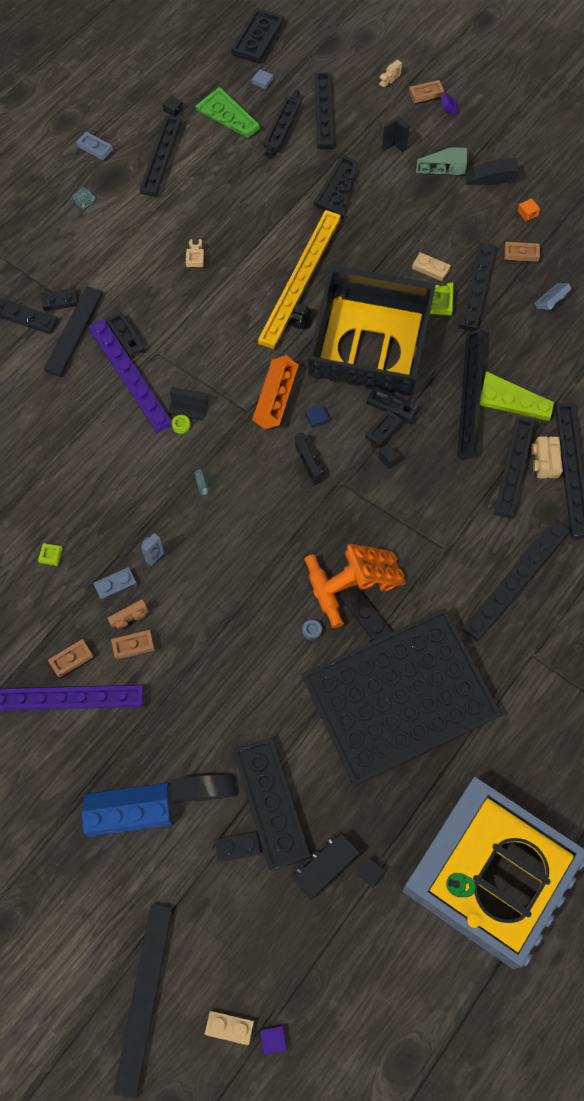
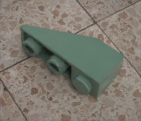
(444, 162)

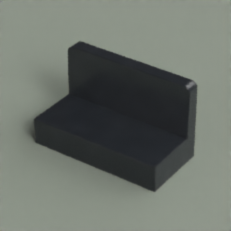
(396, 134)
(188, 403)

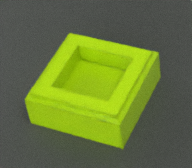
(50, 554)

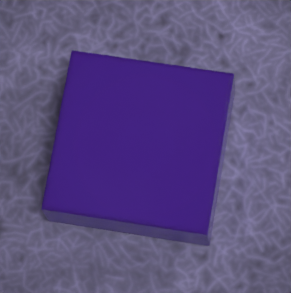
(273, 1040)

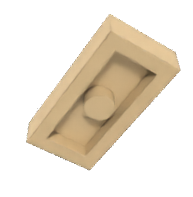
(431, 267)
(229, 1028)

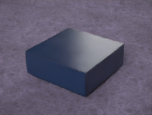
(316, 416)

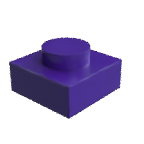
(449, 103)

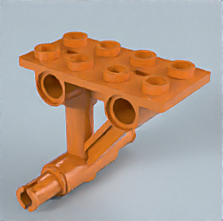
(365, 569)

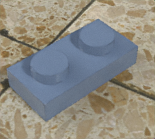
(94, 145)
(556, 293)
(152, 549)
(115, 584)

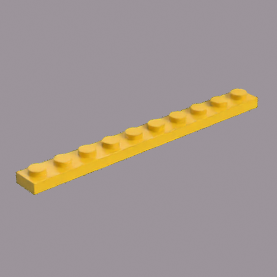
(299, 280)

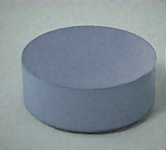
(312, 630)

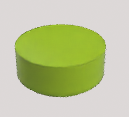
(181, 424)

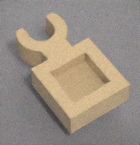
(392, 72)
(195, 255)

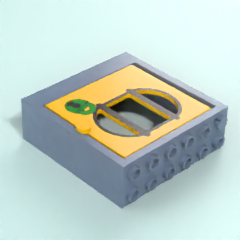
(494, 825)

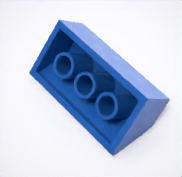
(126, 810)

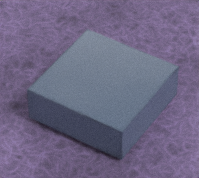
(262, 79)

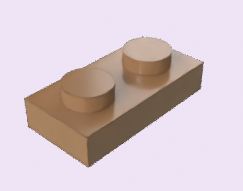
(426, 91)
(522, 251)
(133, 612)
(132, 644)
(70, 658)

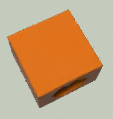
(528, 209)

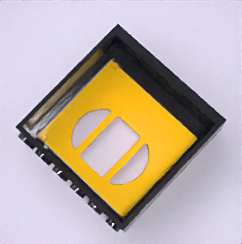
(375, 305)

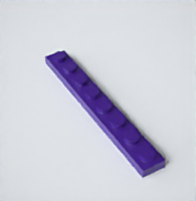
(130, 376)
(71, 698)

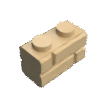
(547, 457)

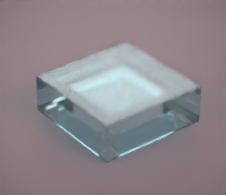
(83, 197)
(200, 482)

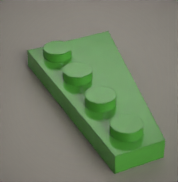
(227, 112)

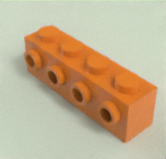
(275, 392)

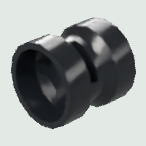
(300, 315)

